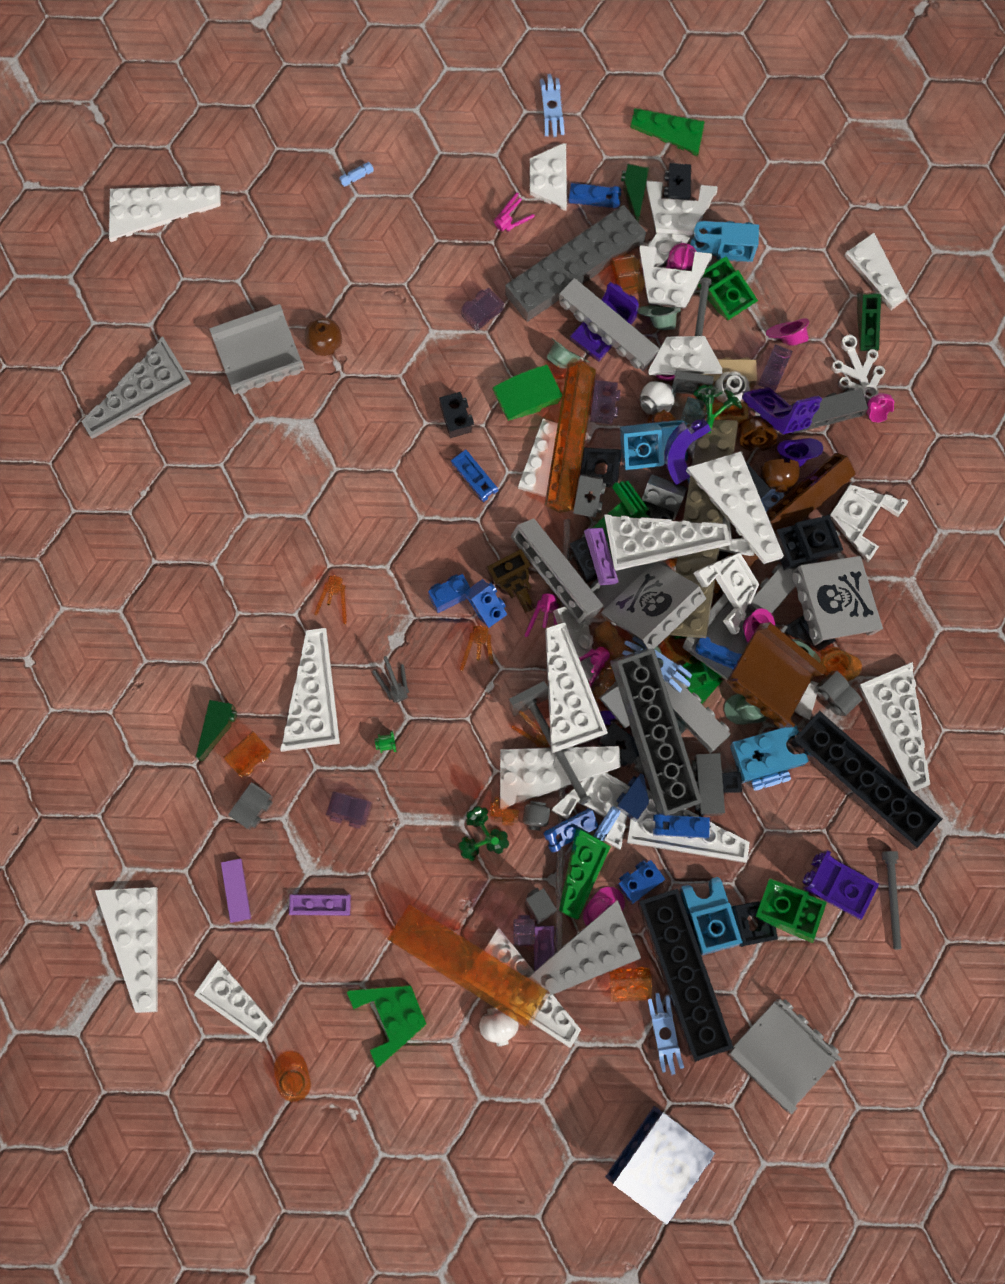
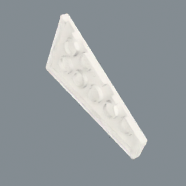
(151, 207)
(736, 497)
(652, 539)
(571, 702)
(312, 706)
(898, 717)
(538, 772)
(719, 845)
(133, 928)
(552, 1016)

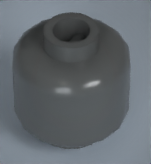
(536, 815)

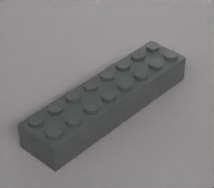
(577, 259)
(656, 731)

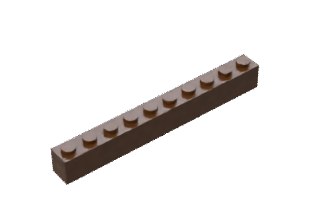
(804, 499)

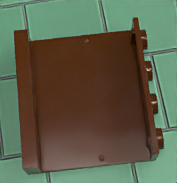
(774, 674)

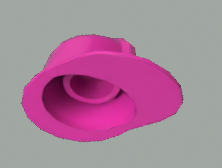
(681, 257)
(790, 332)
(757, 617)
(600, 902)

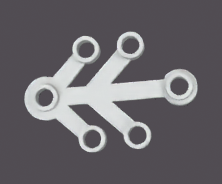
(858, 372)

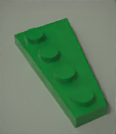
(676, 130)
(583, 869)

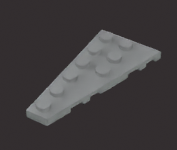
(139, 389)

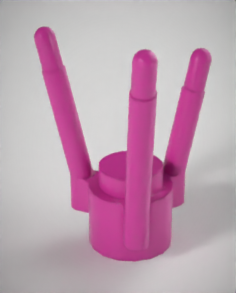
(503, 220)
(547, 605)
(598, 659)

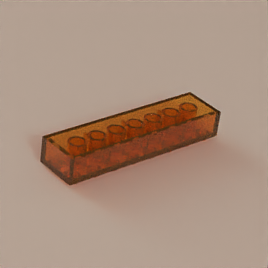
(469, 966)

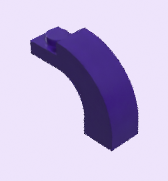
(677, 445)

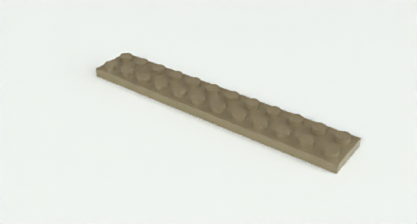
(699, 510)

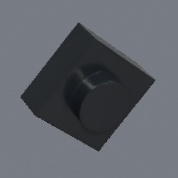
(732, 782)

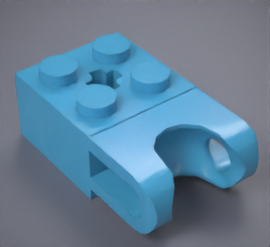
(727, 239)
(653, 441)
(772, 753)
(711, 912)

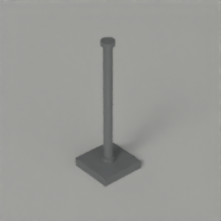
(688, 382)
(528, 700)

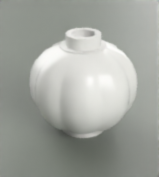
(736, 383)
(656, 397)
(497, 1027)

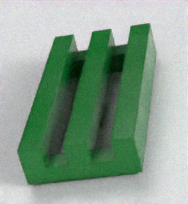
(630, 498)

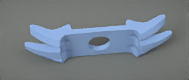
(552, 114)
(668, 669)
(665, 1046)

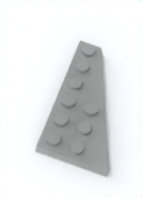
(592, 952)

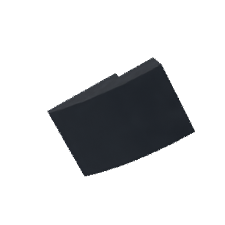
(808, 542)

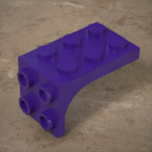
(623, 305)
(779, 412)
(839, 885)

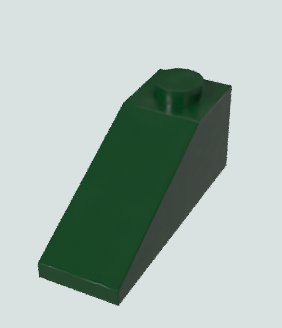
(634, 187)
(869, 320)
(216, 724)

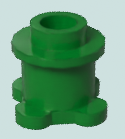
(385, 742)

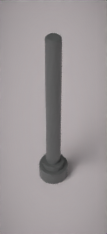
(890, 858)

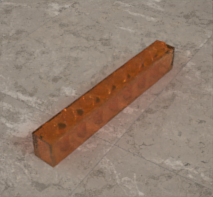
(570, 437)

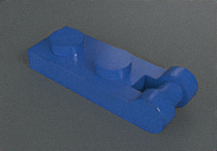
(594, 195)
(474, 475)
(717, 653)
(682, 826)
(566, 830)

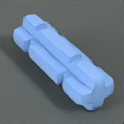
(356, 174)
(771, 780)
(607, 823)

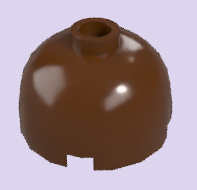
(323, 336)
(757, 433)
(780, 474)

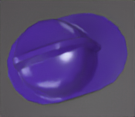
(800, 450)

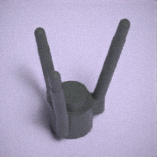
(398, 692)

